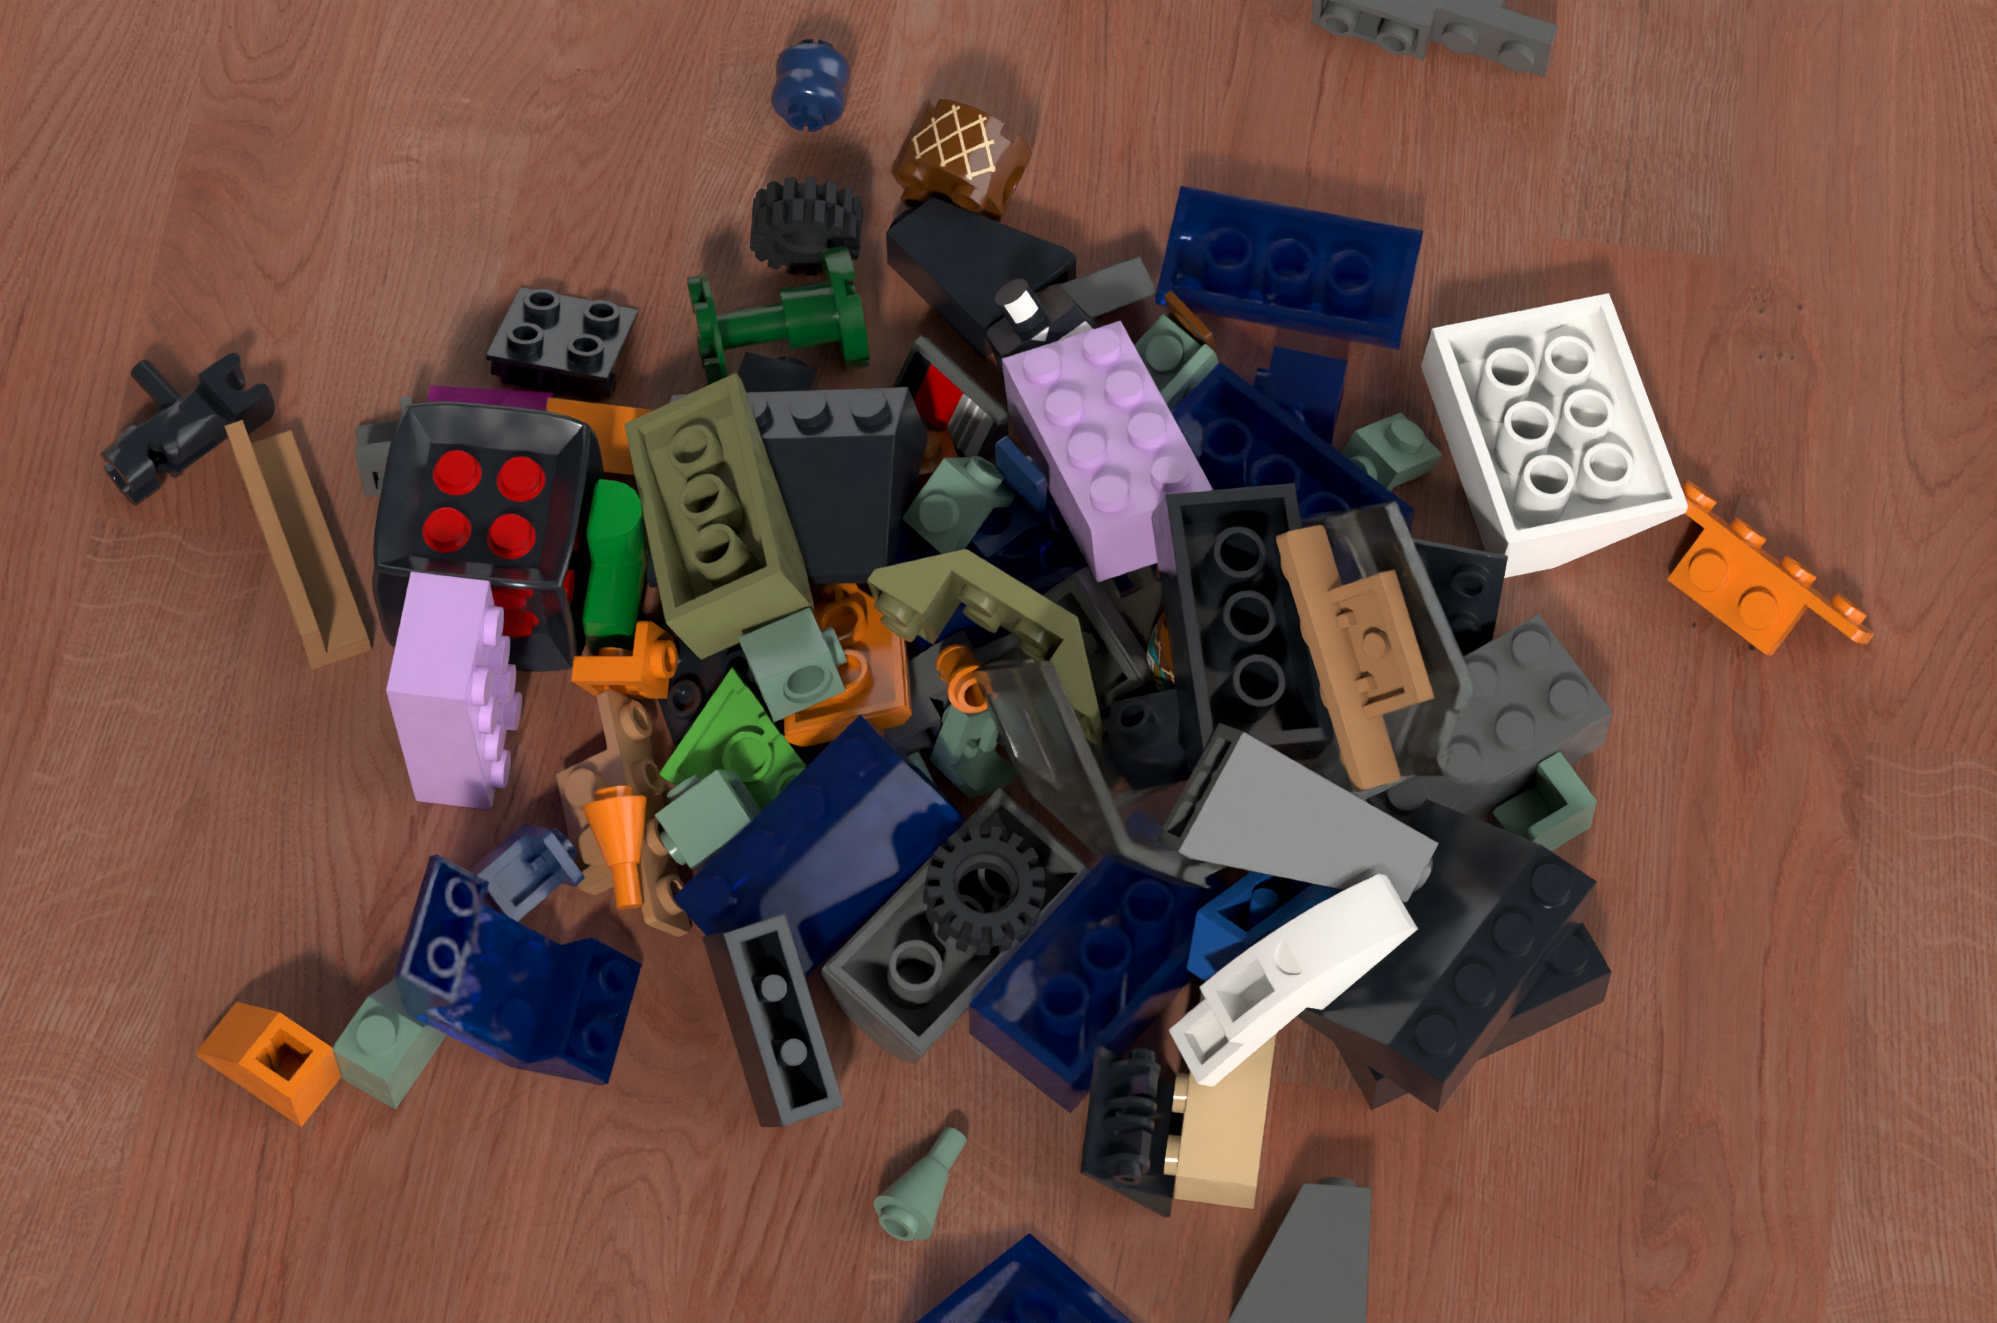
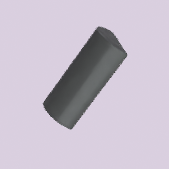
(907, 981)

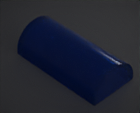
(1291, 267)

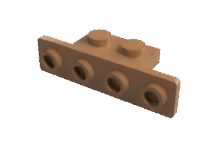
(1359, 650)
(624, 763)

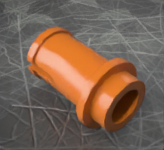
(956, 669)

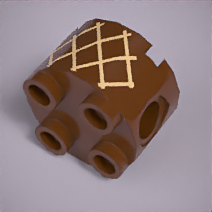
(960, 159)

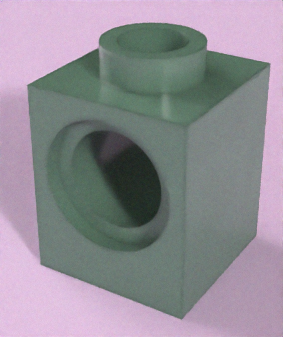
(794, 663)

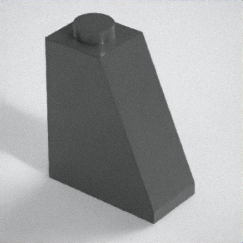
(1315, 1261)

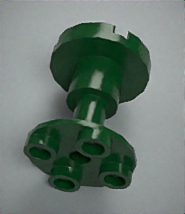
(804, 316)

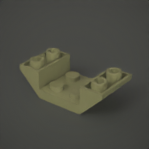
(926, 592)

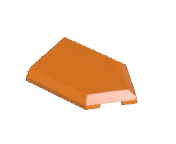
(872, 677)

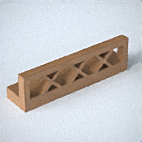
(299, 546)

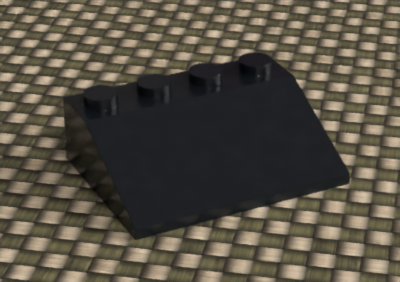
(842, 472)
(1483, 939)

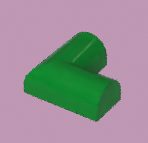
(618, 566)

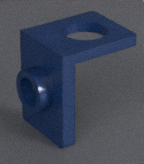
(1029, 507)

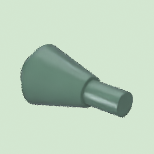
(913, 1201)

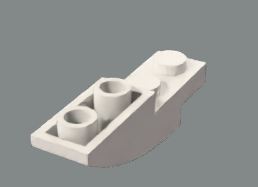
(1287, 971)

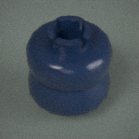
(810, 85)

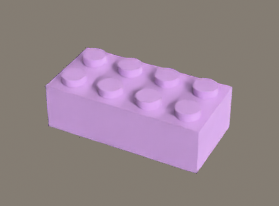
(1101, 442)
(453, 691)

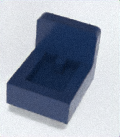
(528, 869)

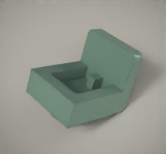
(1392, 451)
(957, 502)
(968, 755)

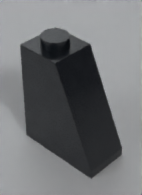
(965, 259)

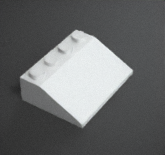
(1551, 431)

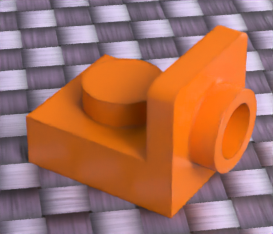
(631, 673)

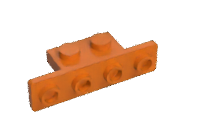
(1751, 588)

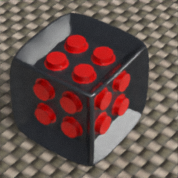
(495, 502)

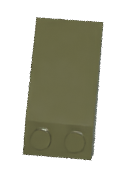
(715, 518)

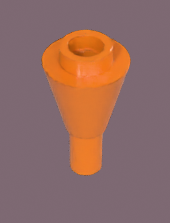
(618, 827)

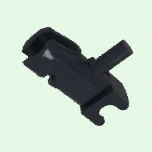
(183, 425)

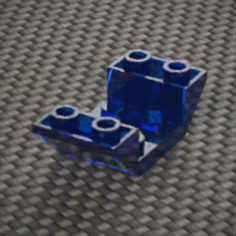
(510, 986)

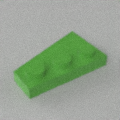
(740, 737)

